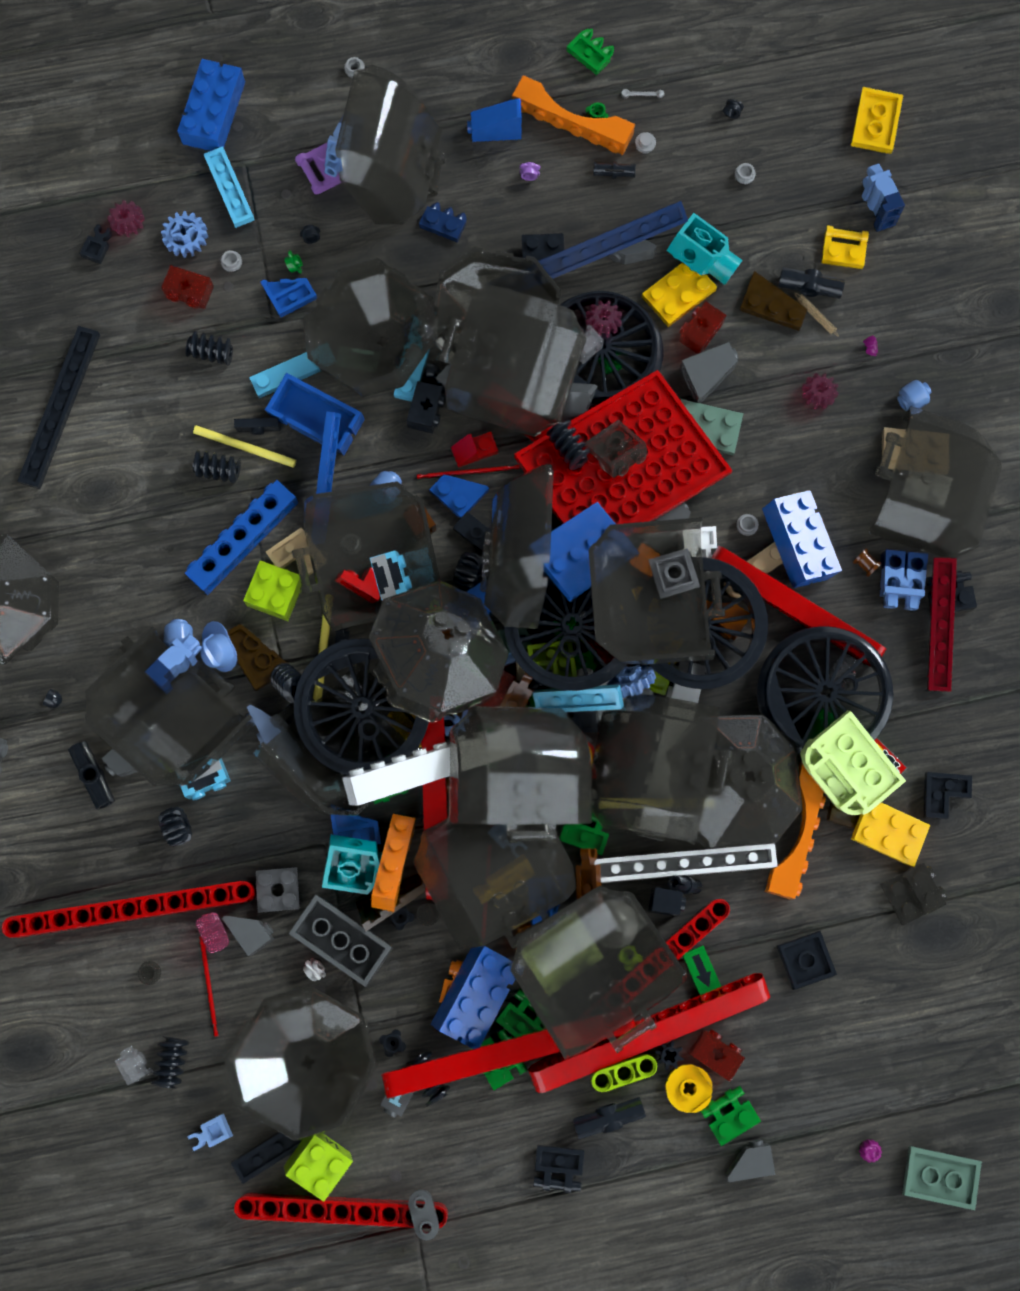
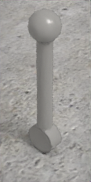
(625, 93)

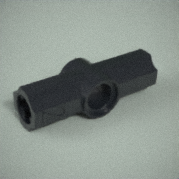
(811, 283)
(85, 762)
(609, 1118)

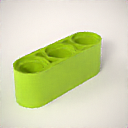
(635, 1073)

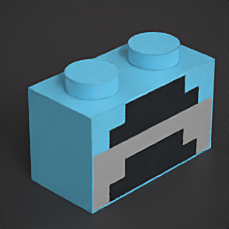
(390, 574)
(213, 778)

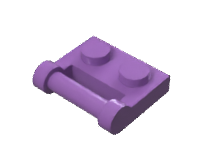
(318, 156)

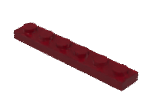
(942, 624)

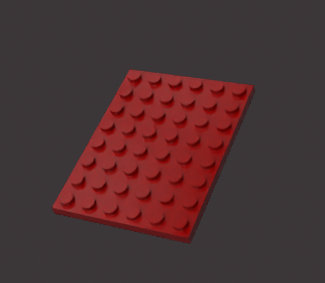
(677, 464)

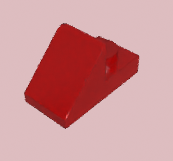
(474, 449)
(364, 587)

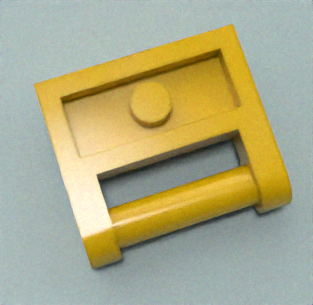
(842, 253)

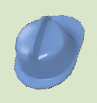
(217, 648)

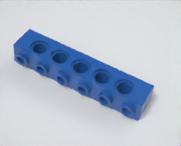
(240, 549)

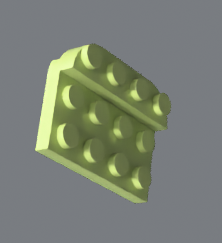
(850, 766)

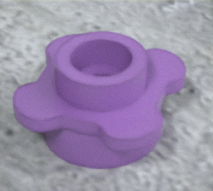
(529, 171)

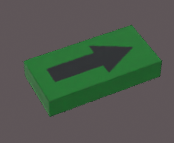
(701, 970)

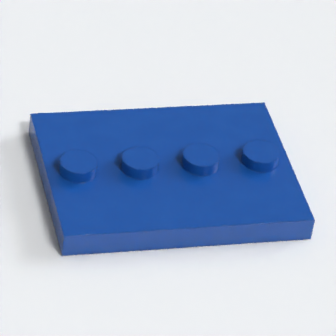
(569, 550)

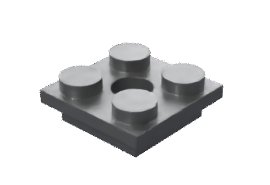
(671, 586)
(267, 879)

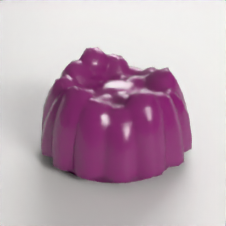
(871, 344)
(870, 1151)

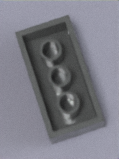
(341, 940)

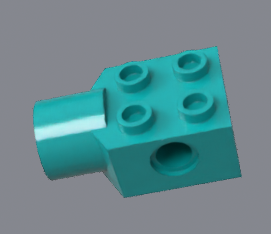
(704, 249)
(351, 864)

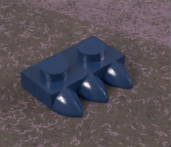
(443, 222)

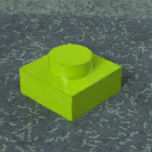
(660, 685)

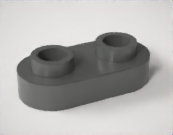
(423, 1214)

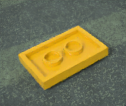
(877, 120)
(678, 293)
(891, 833)

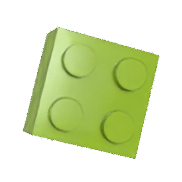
(273, 591)
(318, 1165)

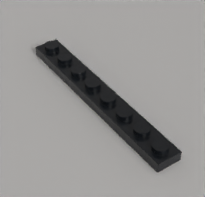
(59, 407)

